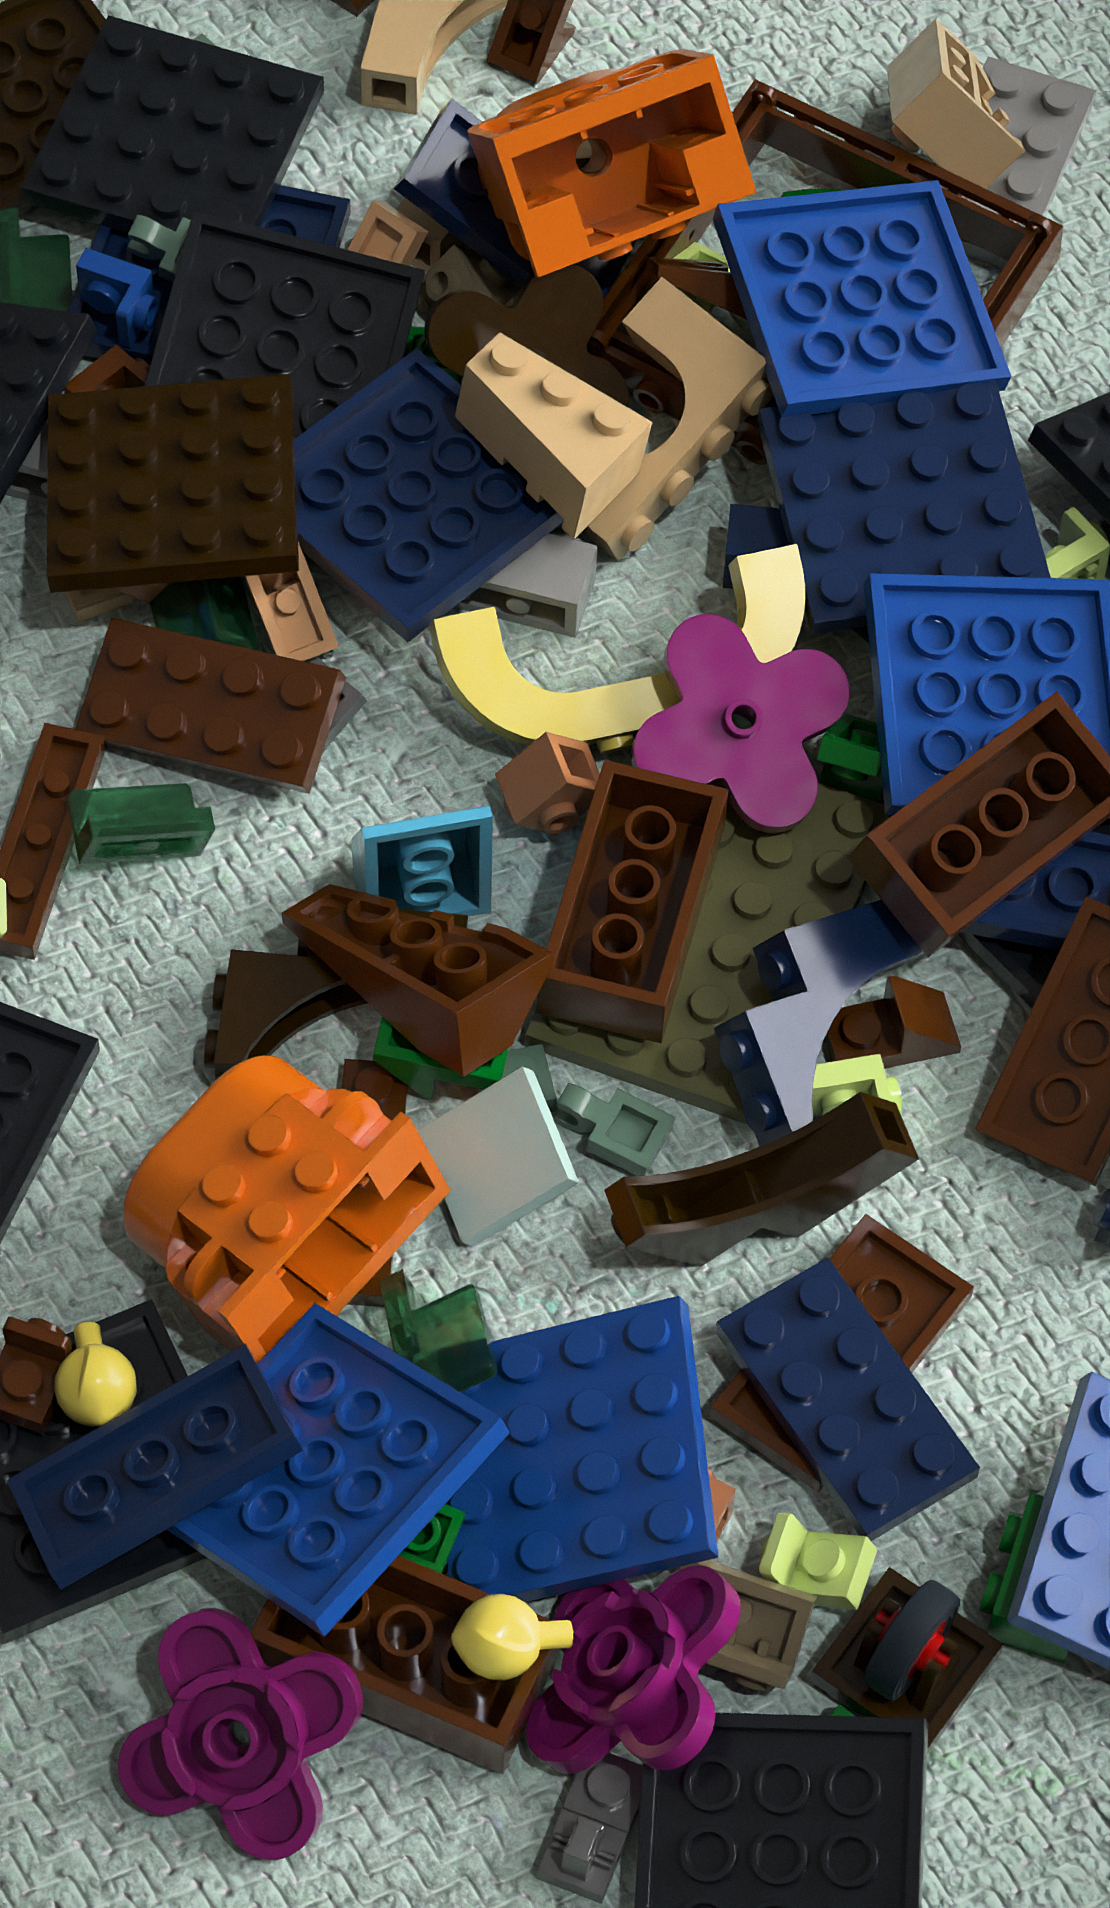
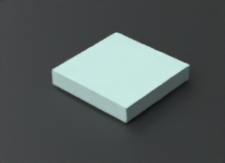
(499, 1156)

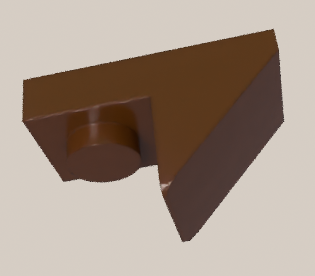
(531, 36)
(902, 1027)

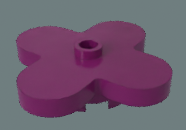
(783, 701)
(635, 1672)
(193, 1750)

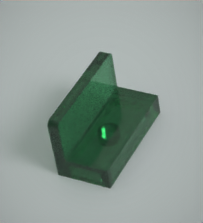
(33, 268)
(207, 610)
(138, 823)
(441, 1336)

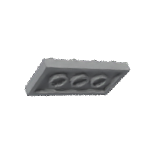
(1048, 121)

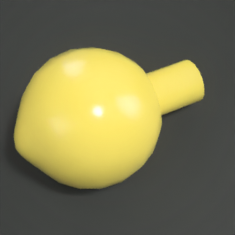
(94, 1379)
(503, 1637)

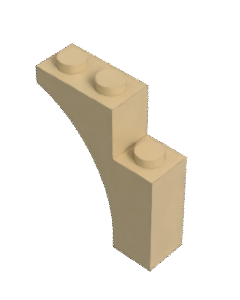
(408, 43)

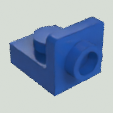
(120, 288)

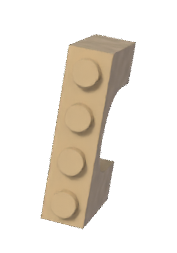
(722, 388)

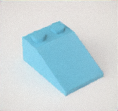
(429, 862)

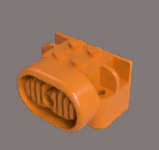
(657, 158)
(277, 1200)

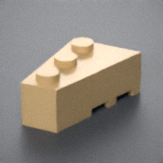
(944, 110)
(552, 429)

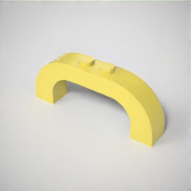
(485, 683)

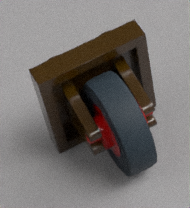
(907, 1655)

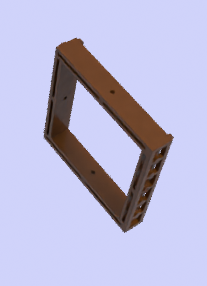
(1029, 249)

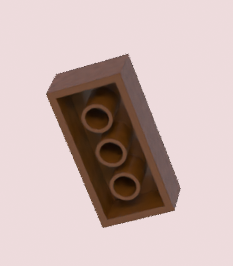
(988, 824)
(632, 901)
(409, 1668)

